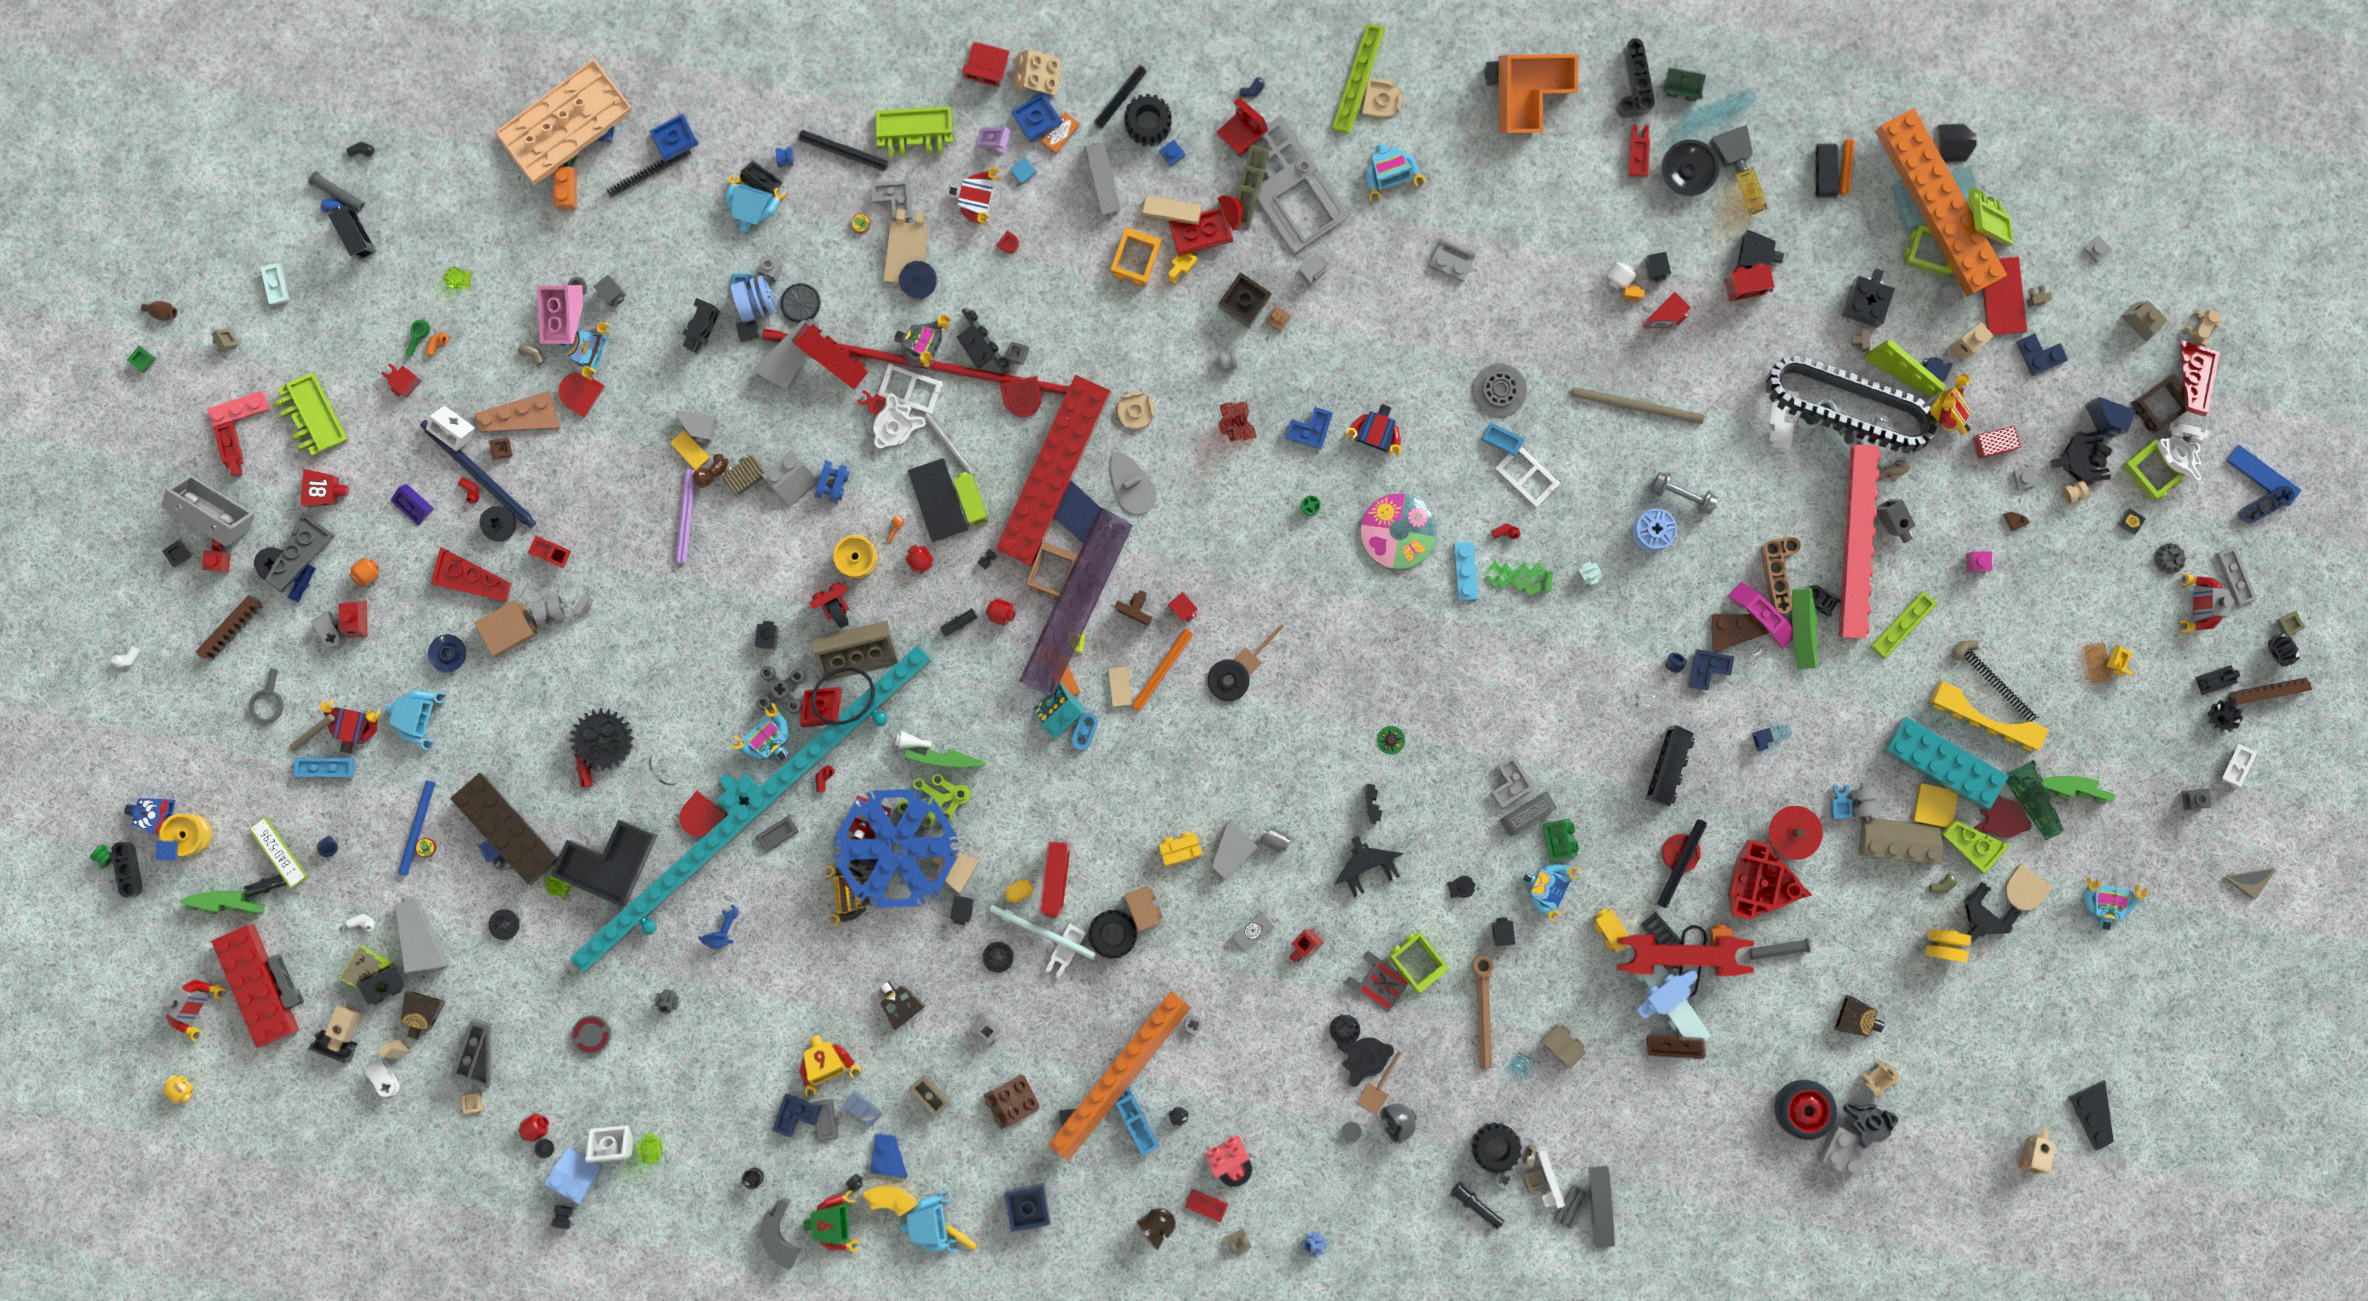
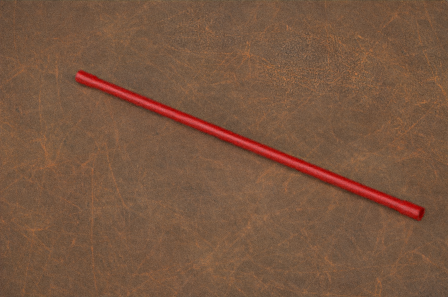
(778, 336)

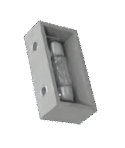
(207, 510)

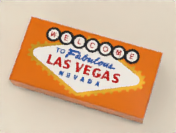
(1060, 135)

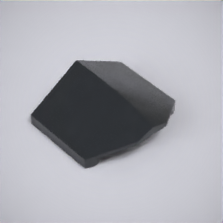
(1956, 142)

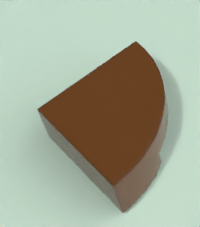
(2015, 520)

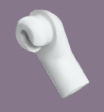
(125, 660)
(361, 920)

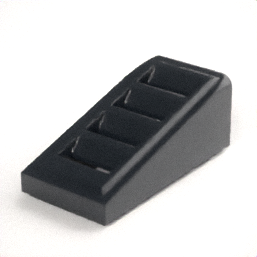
(1650, 920)

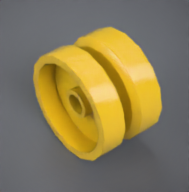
(846, 550)
(193, 826)
(1947, 945)

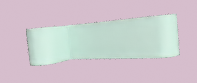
(1837, 436)

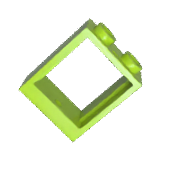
(1909, 254)
(2143, 483)
(970, 499)
(1429, 978)

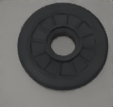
(1232, 668)

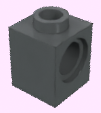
(610, 291)
(2196, 799)

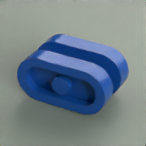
(841, 476)

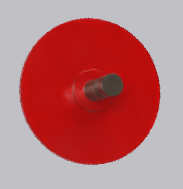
(1795, 832)

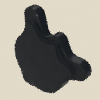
(1366, 1058)
(1870, 1123)

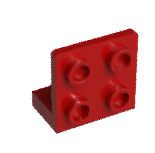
(986, 64)
(1243, 128)

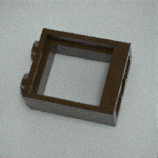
(2150, 421)

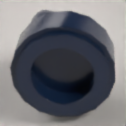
(1675, 662)
(327, 847)

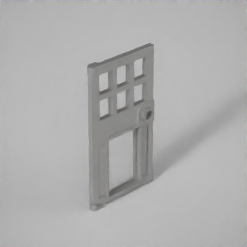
(1286, 179)

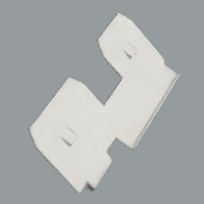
(1783, 431)

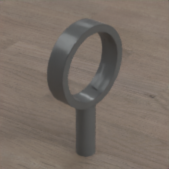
(269, 689)

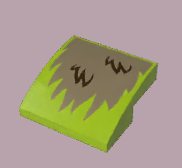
(362, 964)

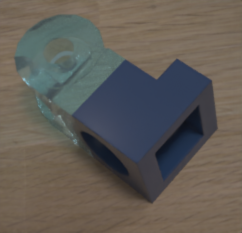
(1776, 733)

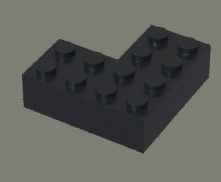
(610, 873)

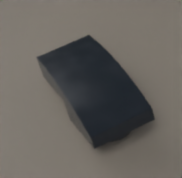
(1373, 810)

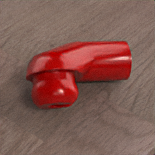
(472, 490)
(1507, 530)
(822, 776)

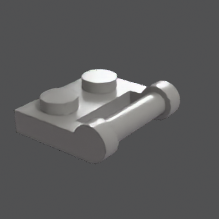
(1451, 264)

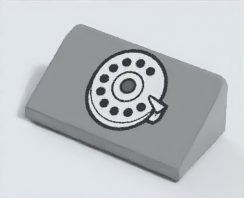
(1253, 931)

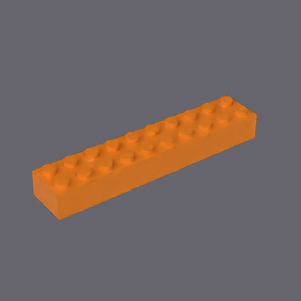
(1940, 202)

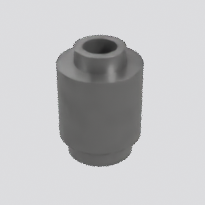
(1275, 839)

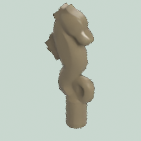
(1893, 471)

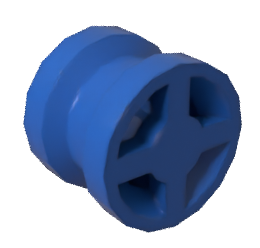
(784, 156)

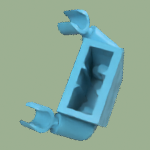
(412, 714)
(927, 1225)

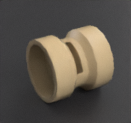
(2076, 492)

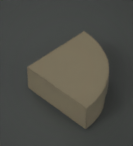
(1528, 1159)

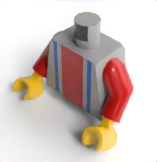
(2209, 603)
(185, 1003)

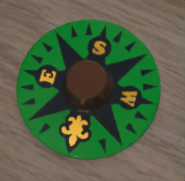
(1390, 740)

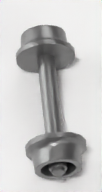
(1707, 503)

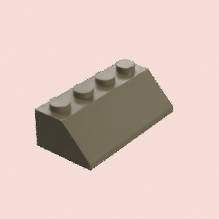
(859, 648)
(1901, 841)

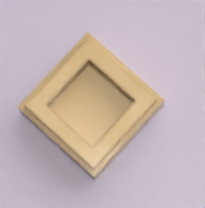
(472, 1103)

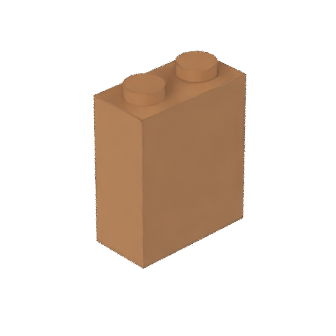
(506, 628)

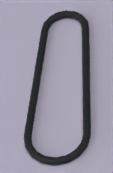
(1700, 967)

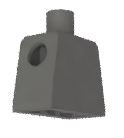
(1733, 148)
(1896, 518)

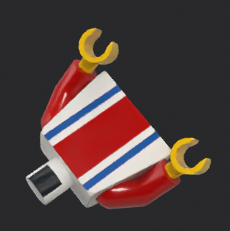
(976, 195)

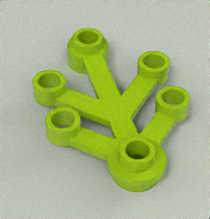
(940, 798)

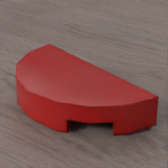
(1232, 210)

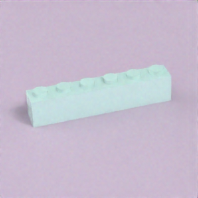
(1681, 1016)

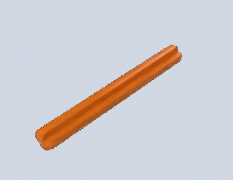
(1162, 670)

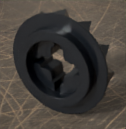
(497, 918)
(1004, 950)
(1339, 1036)

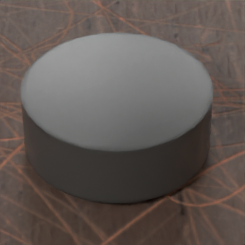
(579, 281)
(1351, 1131)

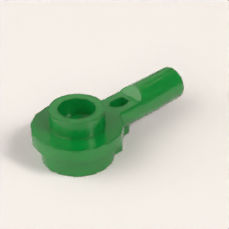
(419, 330)

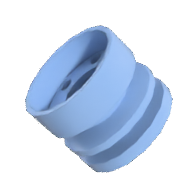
(753, 299)
(1647, 538)

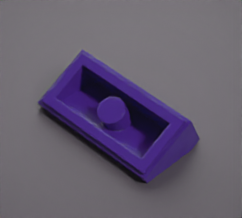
(411, 504)

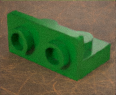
(1561, 839)

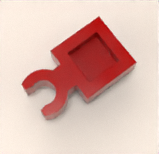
(876, 403)

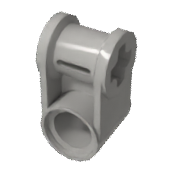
(328, 627)

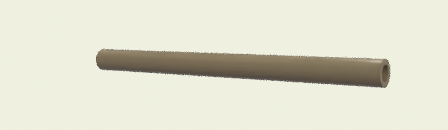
(1638, 405)

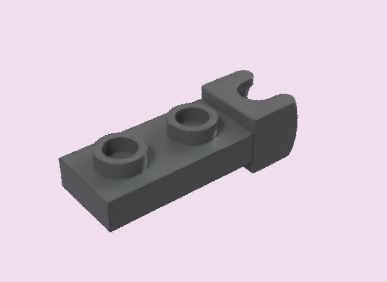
(291, 996)

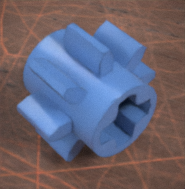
(1314, 1244)

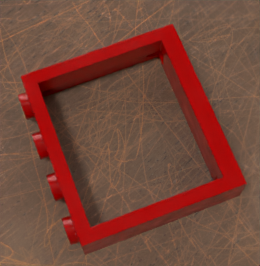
(1055, 879)

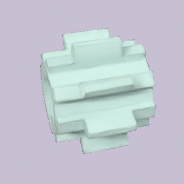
(1590, 573)

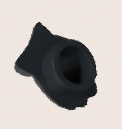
(1461, 887)

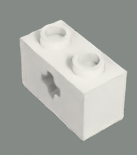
(450, 428)

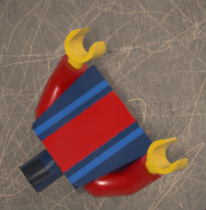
(1377, 431)

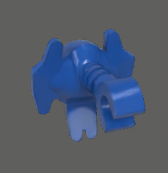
(720, 939)

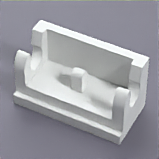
(2239, 766)

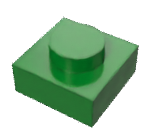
(141, 359)

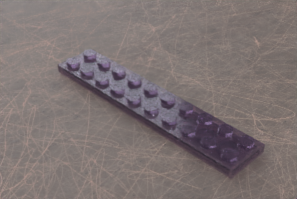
(1076, 602)

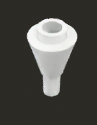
(907, 741)

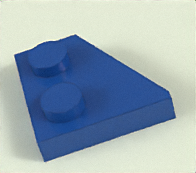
(887, 1157)

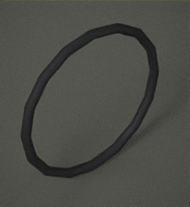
(851, 719)

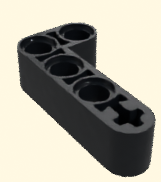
(1636, 76)

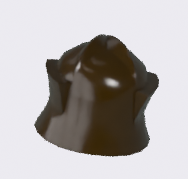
(1156, 1224)

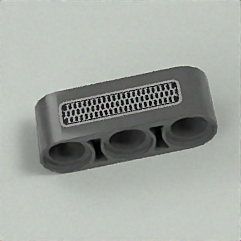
(1528, 813)

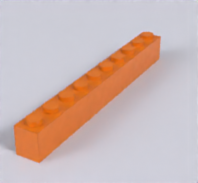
(1119, 1076)

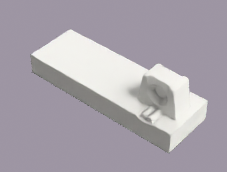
(1552, 1197)

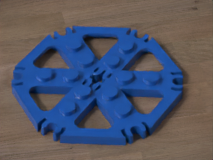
(887, 864)

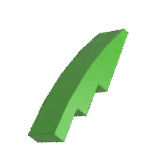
(1804, 632)
(952, 759)

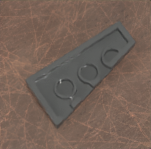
(303, 546)

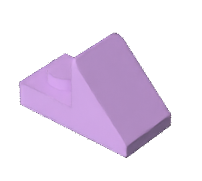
(994, 138)

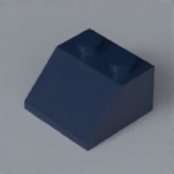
(2110, 417)

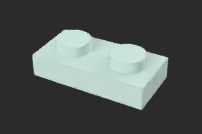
(275, 284)

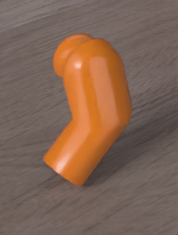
(436, 341)

